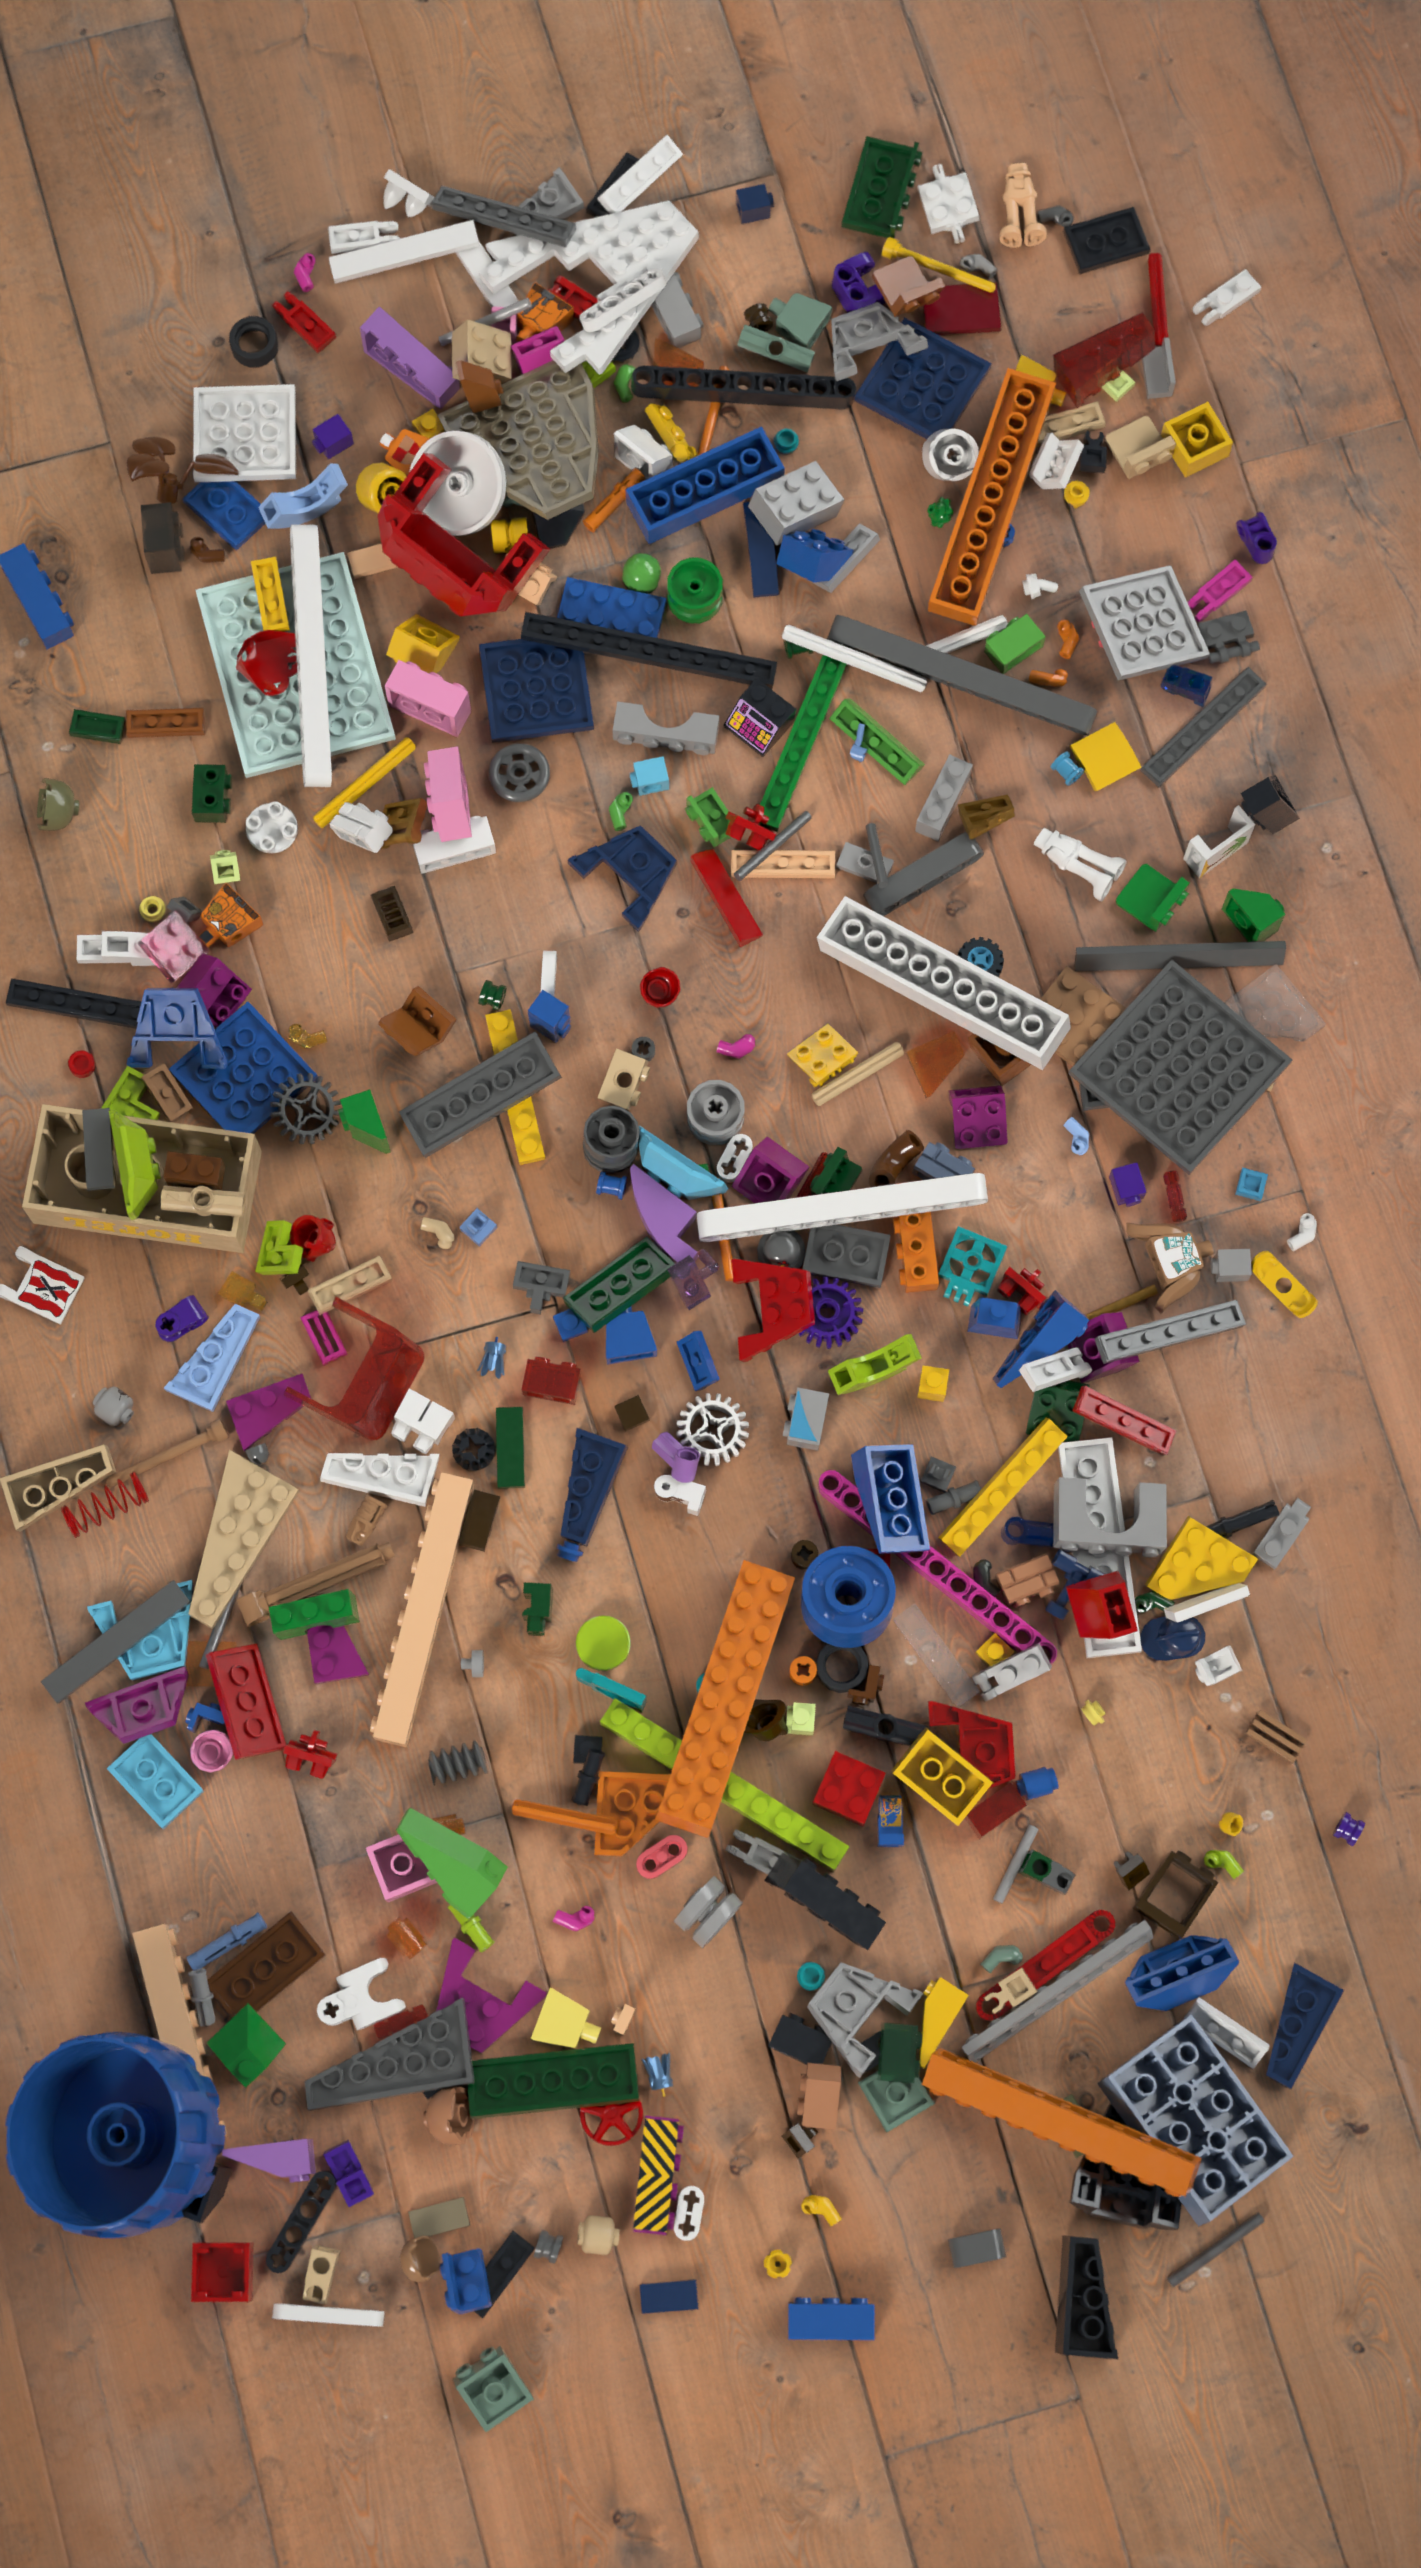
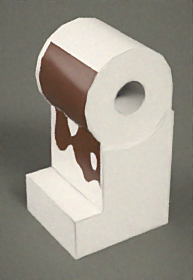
(689, 1493)

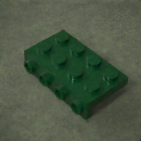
(881, 187)

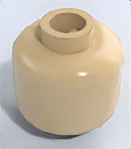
(597, 2235)

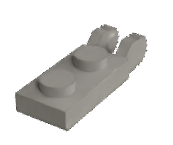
(761, 1854)

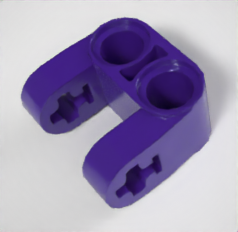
(855, 287)

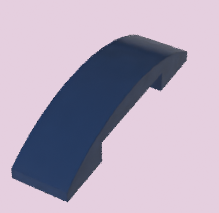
(761, 556)

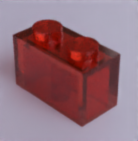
(551, 1380)
(995, 1810)

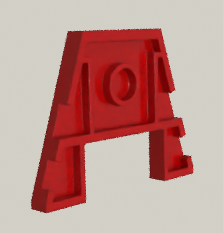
(784, 1301)
(982, 1740)

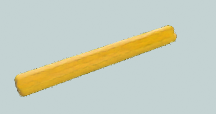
(365, 781)

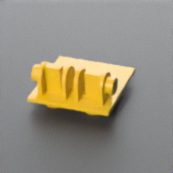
(823, 1054)

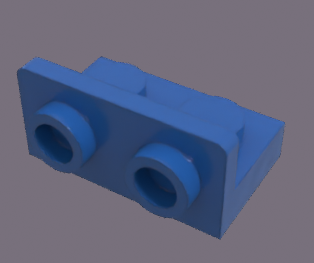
(465, 2281)

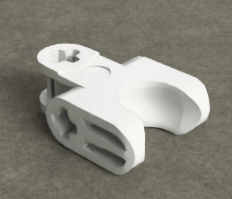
(355, 2000)

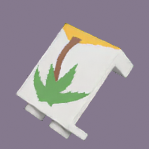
(1203, 859)

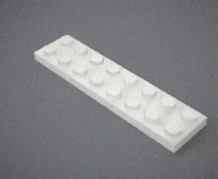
(1096, 1463)

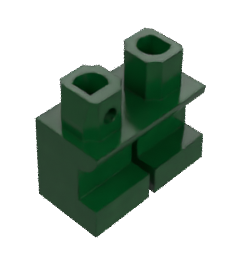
(541, 1607)

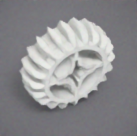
(722, 1423)

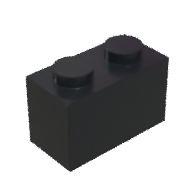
(800, 2041)

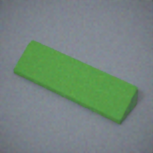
(877, 741)

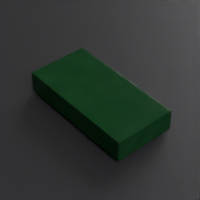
(97, 726)

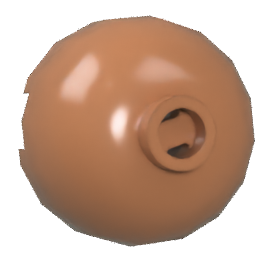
(449, 2116)

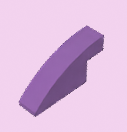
(663, 1215)

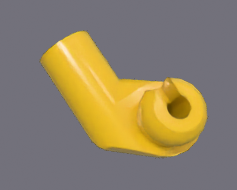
(821, 2205)

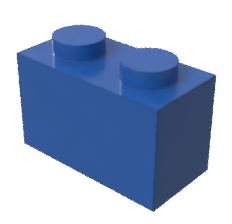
(549, 1016)

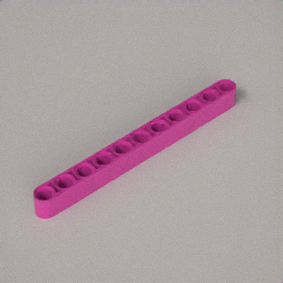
(943, 1581)

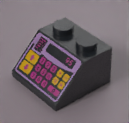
(760, 717)

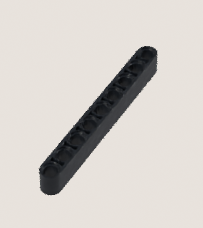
(733, 394)

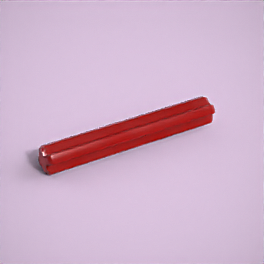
(1157, 297)

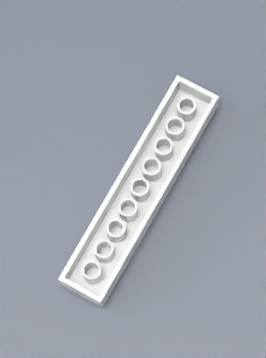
(944, 983)

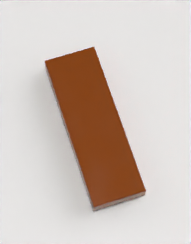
(165, 722)

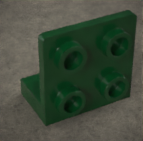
(1057, 1405)

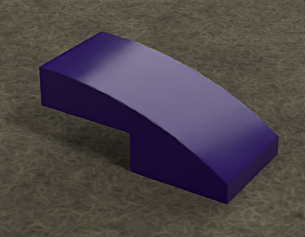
(348, 2173)

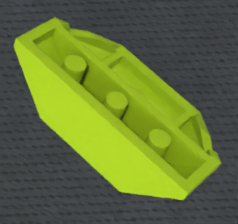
(135, 1163)

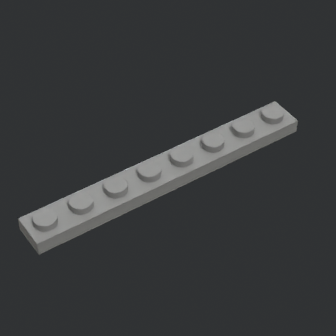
(1065, 1986)

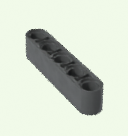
(924, 874)

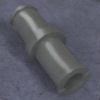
(953, 1498)

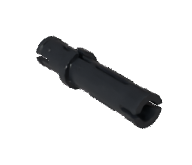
(1245, 1519)

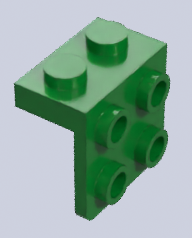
(1152, 897)

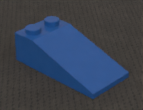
(892, 1497)

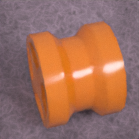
(799, 1674)

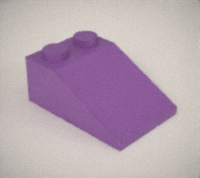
(284, 2159)

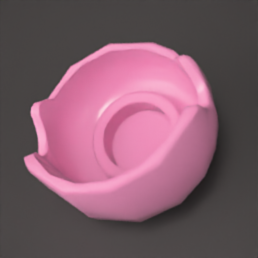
(211, 1751)

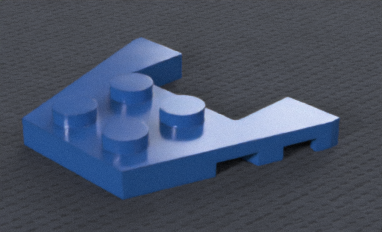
(175, 1016)

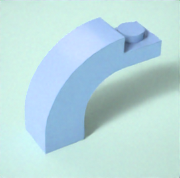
(305, 504)

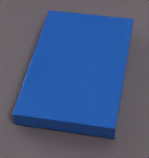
(227, 510)

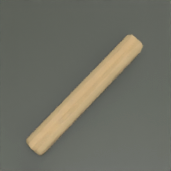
(857, 1073)

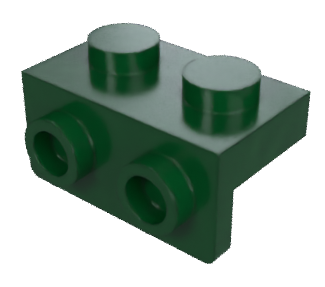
(837, 1175)

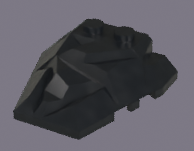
(1122, 2196)

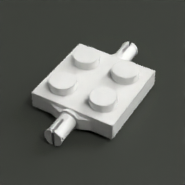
(948, 203)

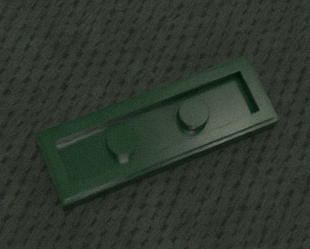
(510, 1447)

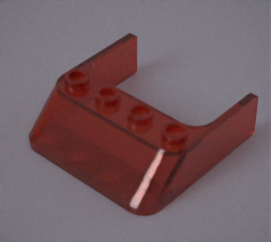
(377, 1385)

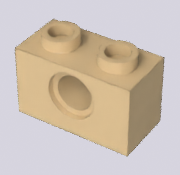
(624, 1063)

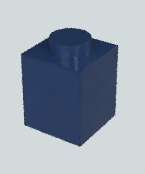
(754, 203)

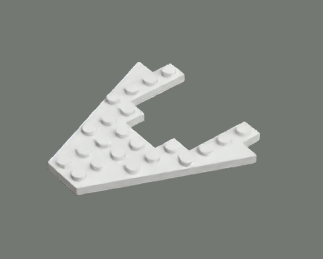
(622, 248)

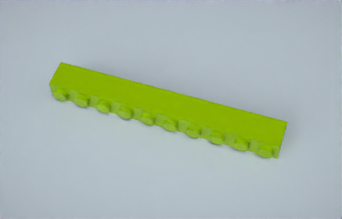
(738, 1793)

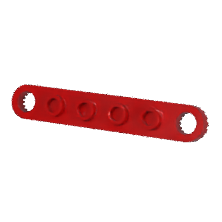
(1055, 1957)

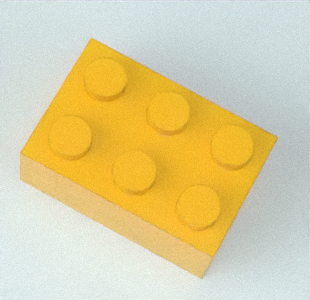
(941, 1776)

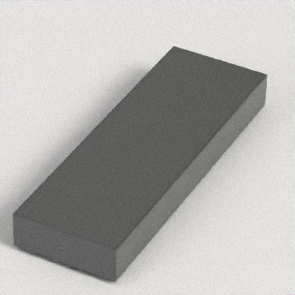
(98, 1149)

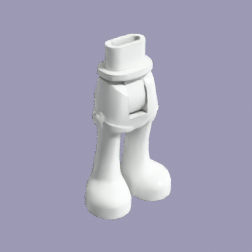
(1065, 852)

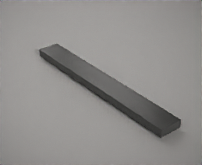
(1185, 955)

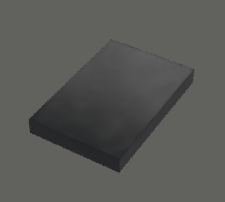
(1106, 240)

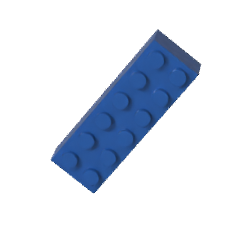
(703, 485)

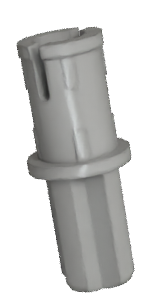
(202, 1997)

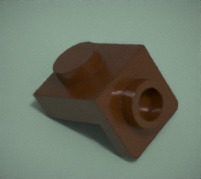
(873, 1683)

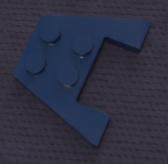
(638, 862)

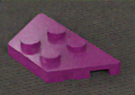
(142, 1707)

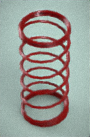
(71, 1520)

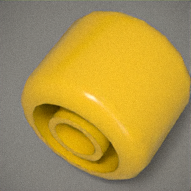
(376, 483)

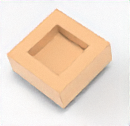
(622, 2019)

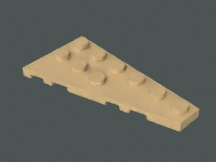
(243, 1521)

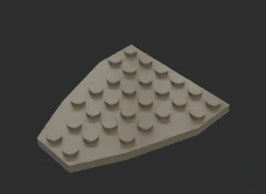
(542, 437)

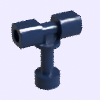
(1074, 1573)

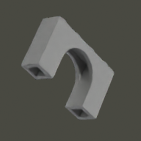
(1076, 1531)

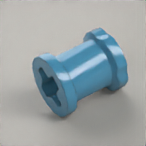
(1067, 768)

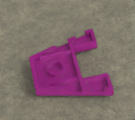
(486, 2014)

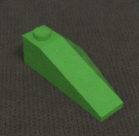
(457, 1864)

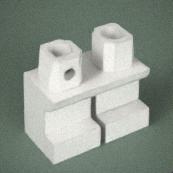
(422, 1417)

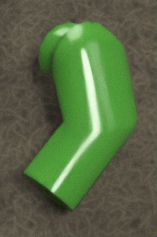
(618, 809)

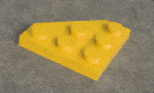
(1199, 1563)

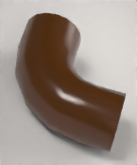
(895, 1159)

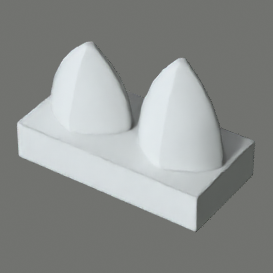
(397, 189)

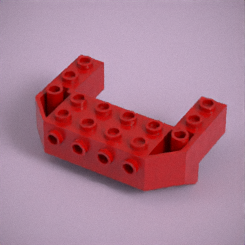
(442, 561)

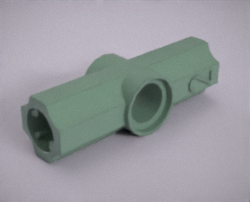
(760, 343)

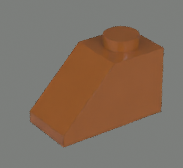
(479, 386)

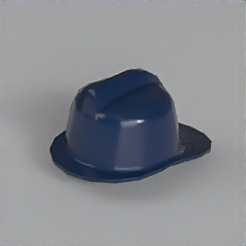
(1172, 1640)

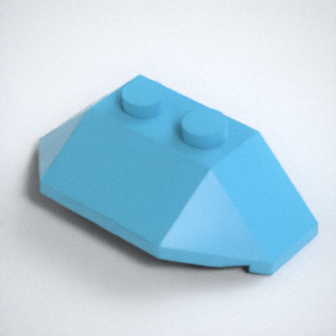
(676, 1170)

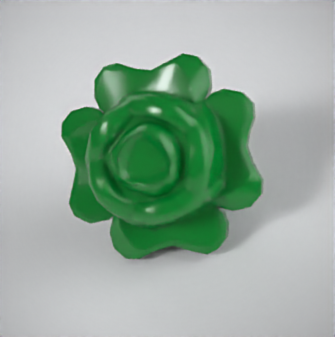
(940, 512)

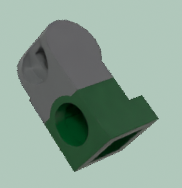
(1046, 1872)

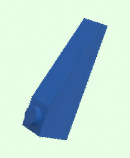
(1055, 1328)

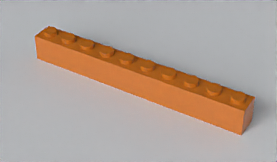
(1062, 2122)

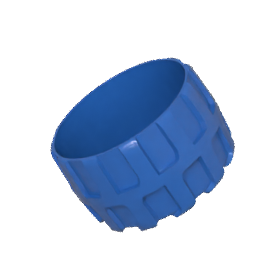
(69, 2143)

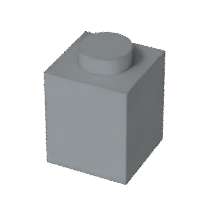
(1231, 1265)

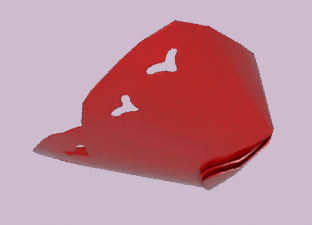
(268, 660)

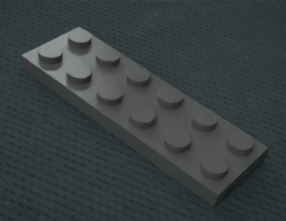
(480, 1094)

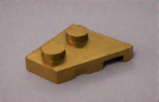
(985, 814)

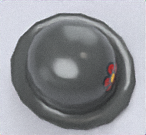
(782, 1249)

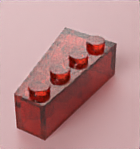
(1102, 357)

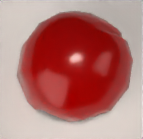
(660, 987)

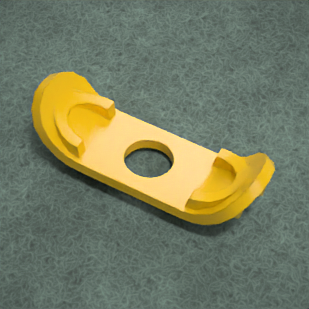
(1269, 1271)

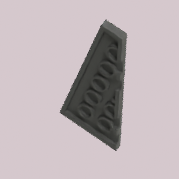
(411, 2061)

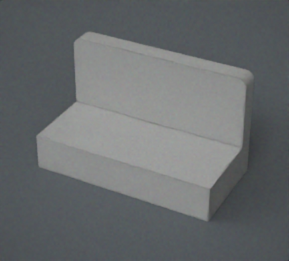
(1159, 371)

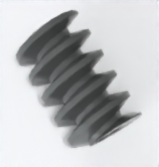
(457, 1762)

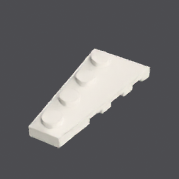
(385, 1475)

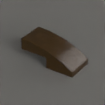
(479, 1520)

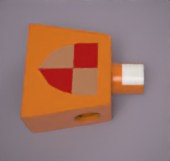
(402, 449)

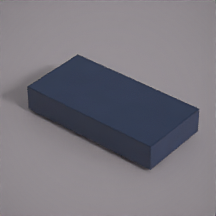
(669, 2296)

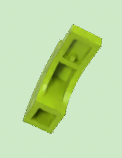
(875, 1366)

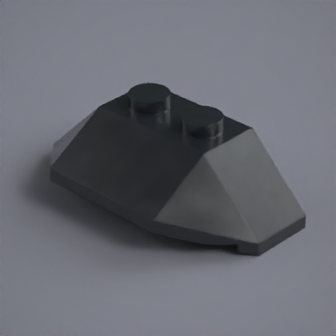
(558, 530)

